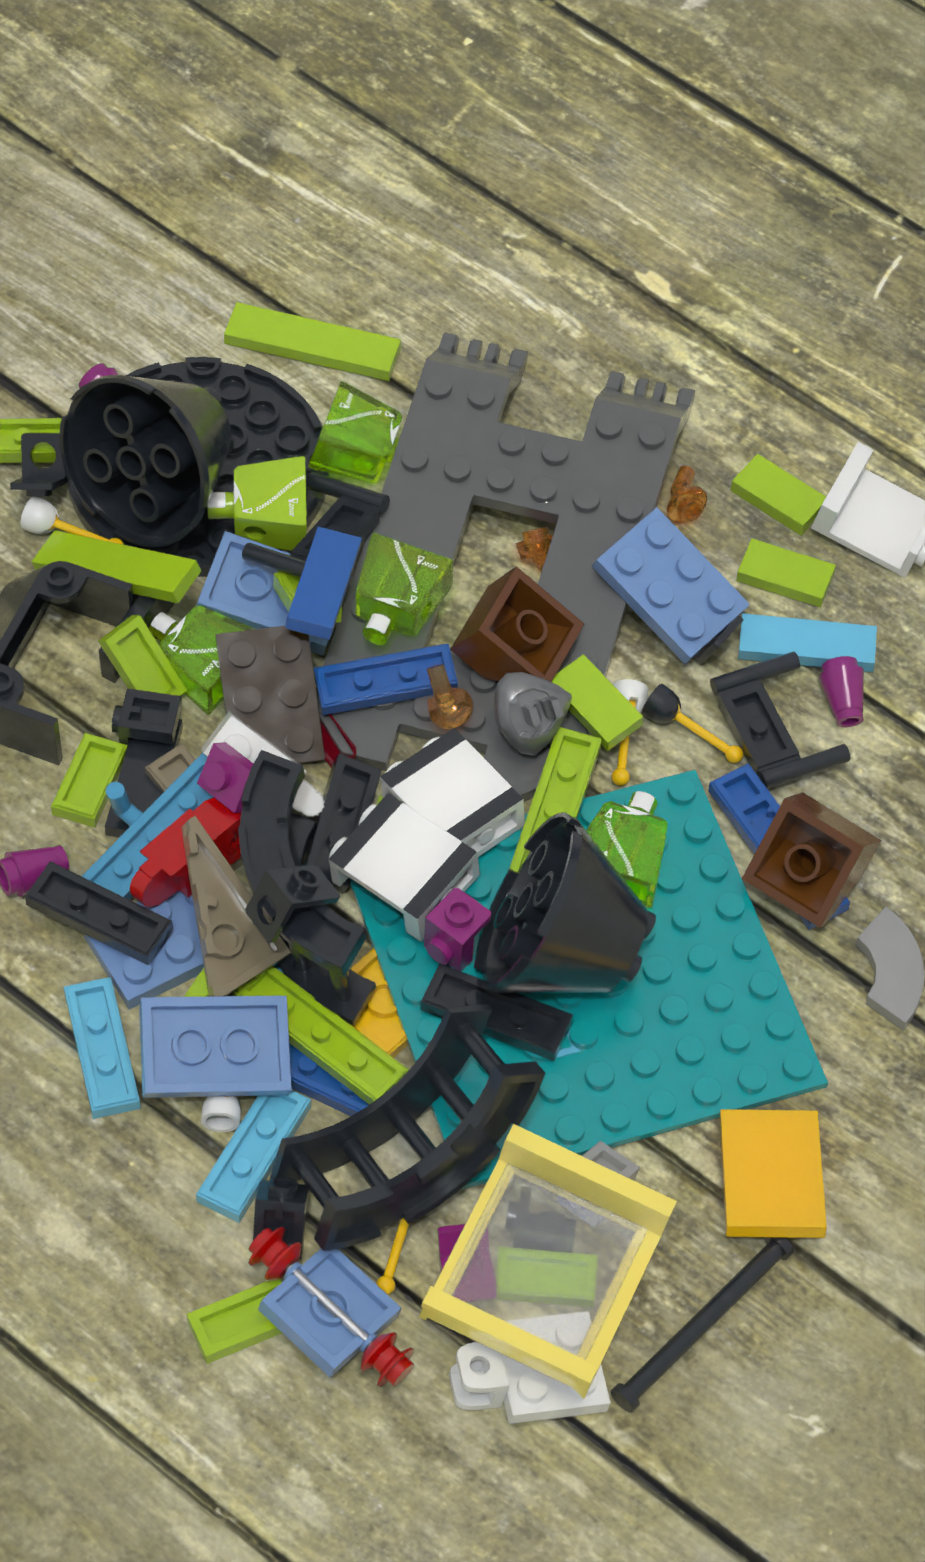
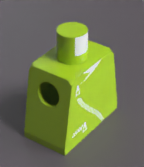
(266, 502)

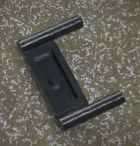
(351, 514)
(761, 729)

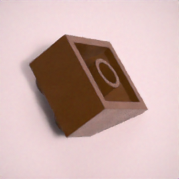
(517, 630)
(810, 858)

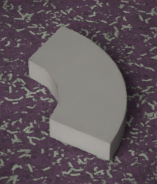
(896, 968)

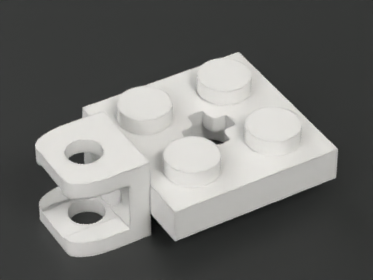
(488, 1378)

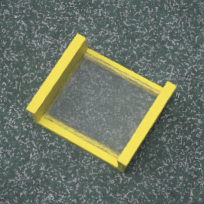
(549, 1259)

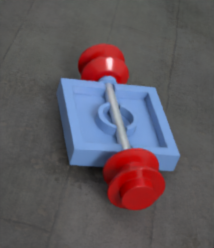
(330, 1308)

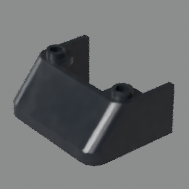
(21, 610)

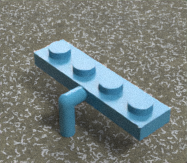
(122, 860)

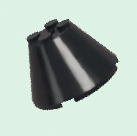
(145, 454)
(562, 919)

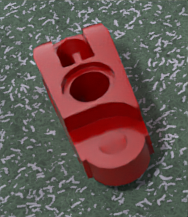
(167, 864)

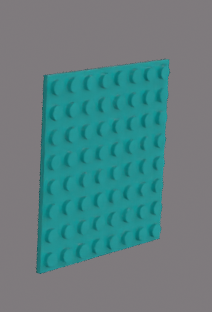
(672, 1047)

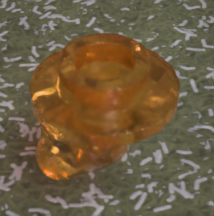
(686, 500)
(535, 546)
(450, 705)

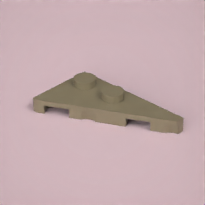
(229, 940)

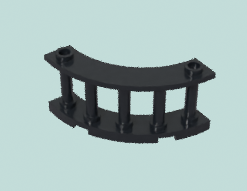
(317, 937)
(441, 1169)

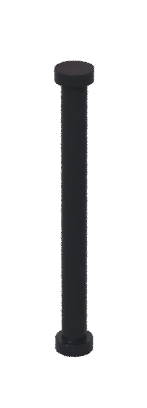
(627, 1394)

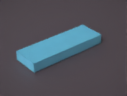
(812, 640)
(102, 1048)
(251, 1153)

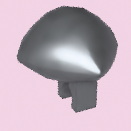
(529, 710)

